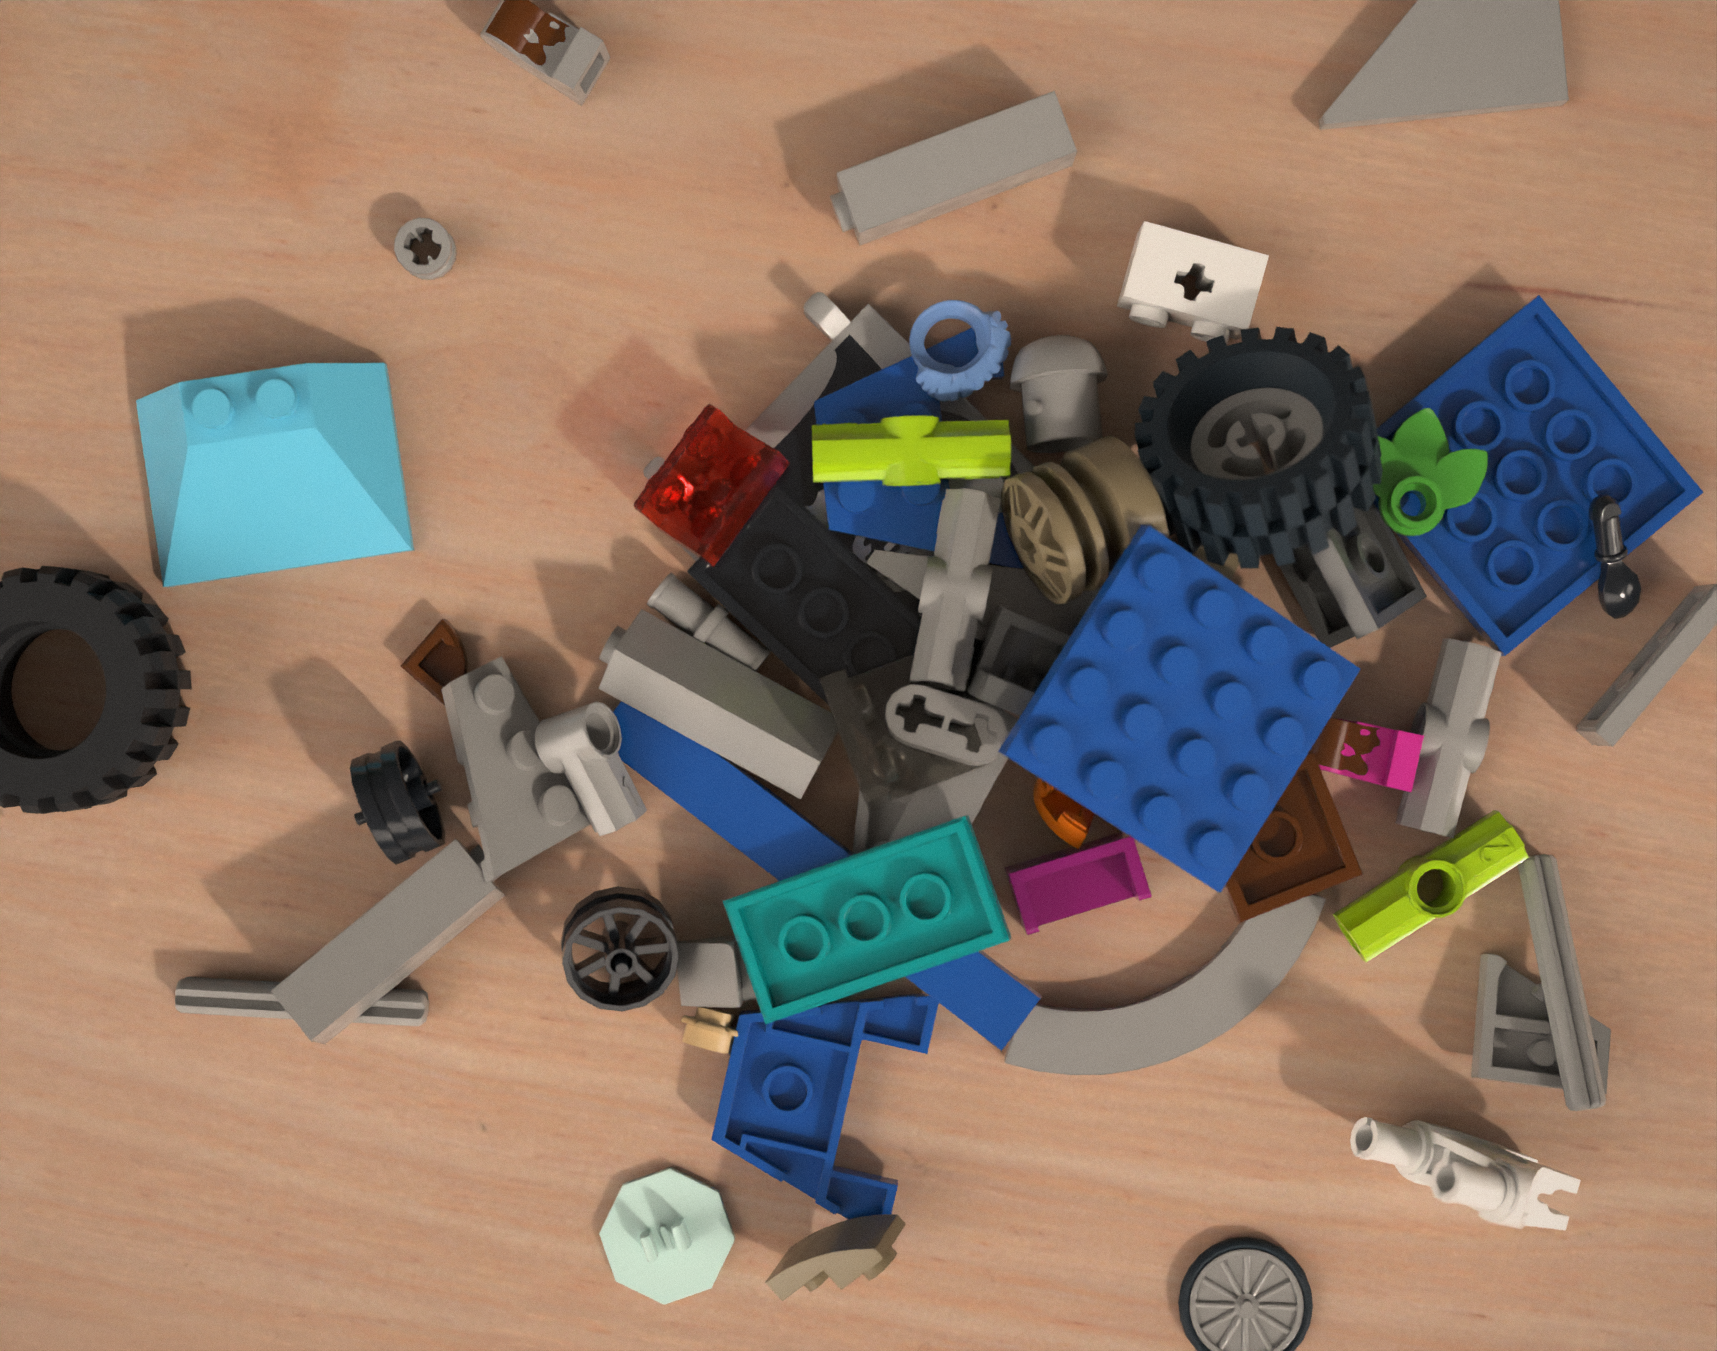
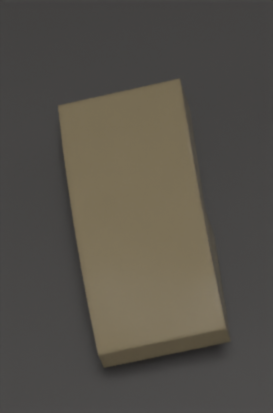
(838, 1252)

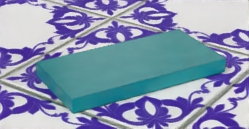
(867, 919)

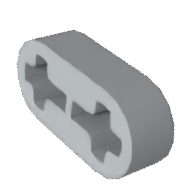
(949, 709)

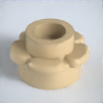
(710, 1030)

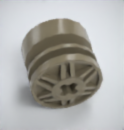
(1079, 516)

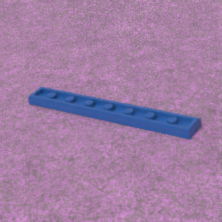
(789, 844)

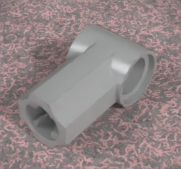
(586, 749)

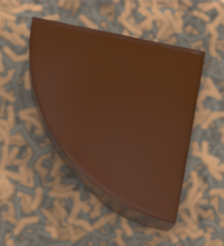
(438, 659)

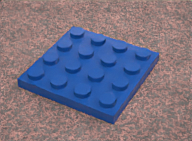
(1552, 446)
(1179, 708)

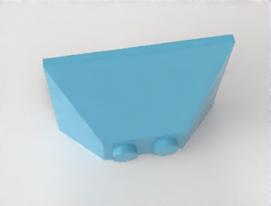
(274, 471)

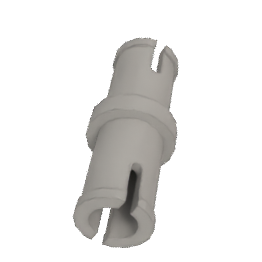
(706, 623)

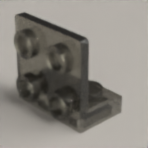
(881, 763)

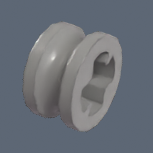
(410, 261)

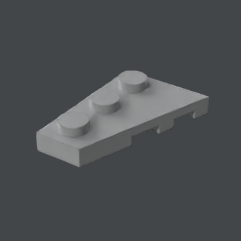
(513, 794)

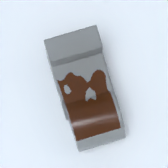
(547, 47)

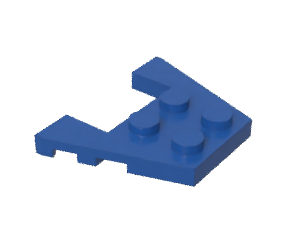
(898, 513)
(792, 1090)

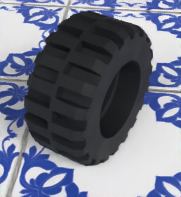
(139, 698)

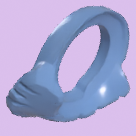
(944, 380)

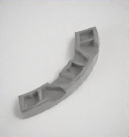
(1177, 1017)

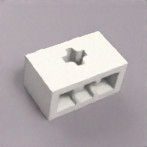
(1222, 271)

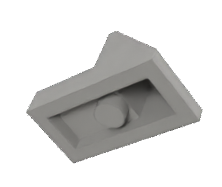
(712, 973)

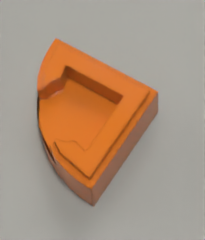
(1062, 814)

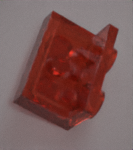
(710, 485)

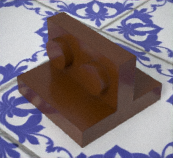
(1295, 851)

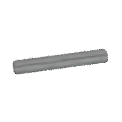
(1561, 983)
(255, 999)

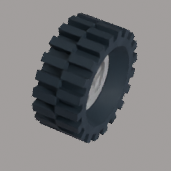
(1310, 428)

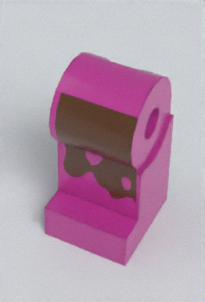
(1369, 753)

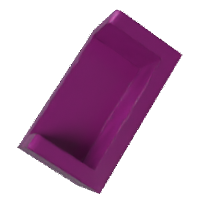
(1077, 880)

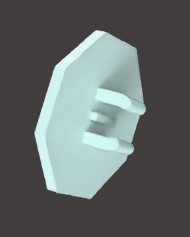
(667, 1235)

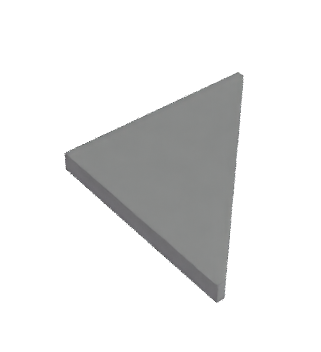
(1459, 62)

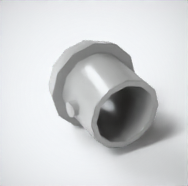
(1059, 392)

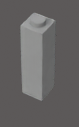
(954, 169)
(717, 702)
(388, 942)

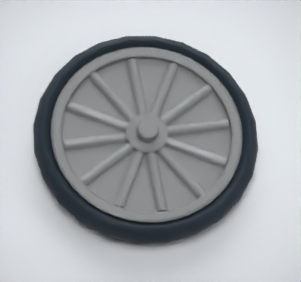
(1245, 1298)

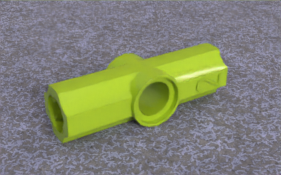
(911, 451)
(1465, 864)

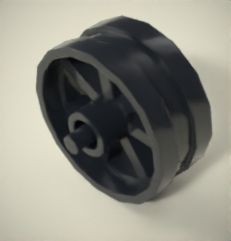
(397, 802)
(619, 949)

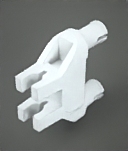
(1467, 1170)

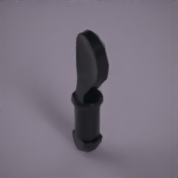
(1618, 584)

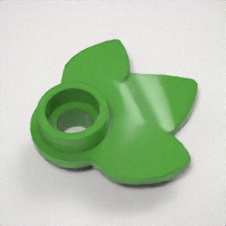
(1422, 465)

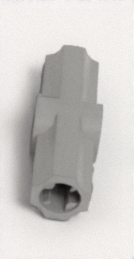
(955, 590)
(1453, 736)

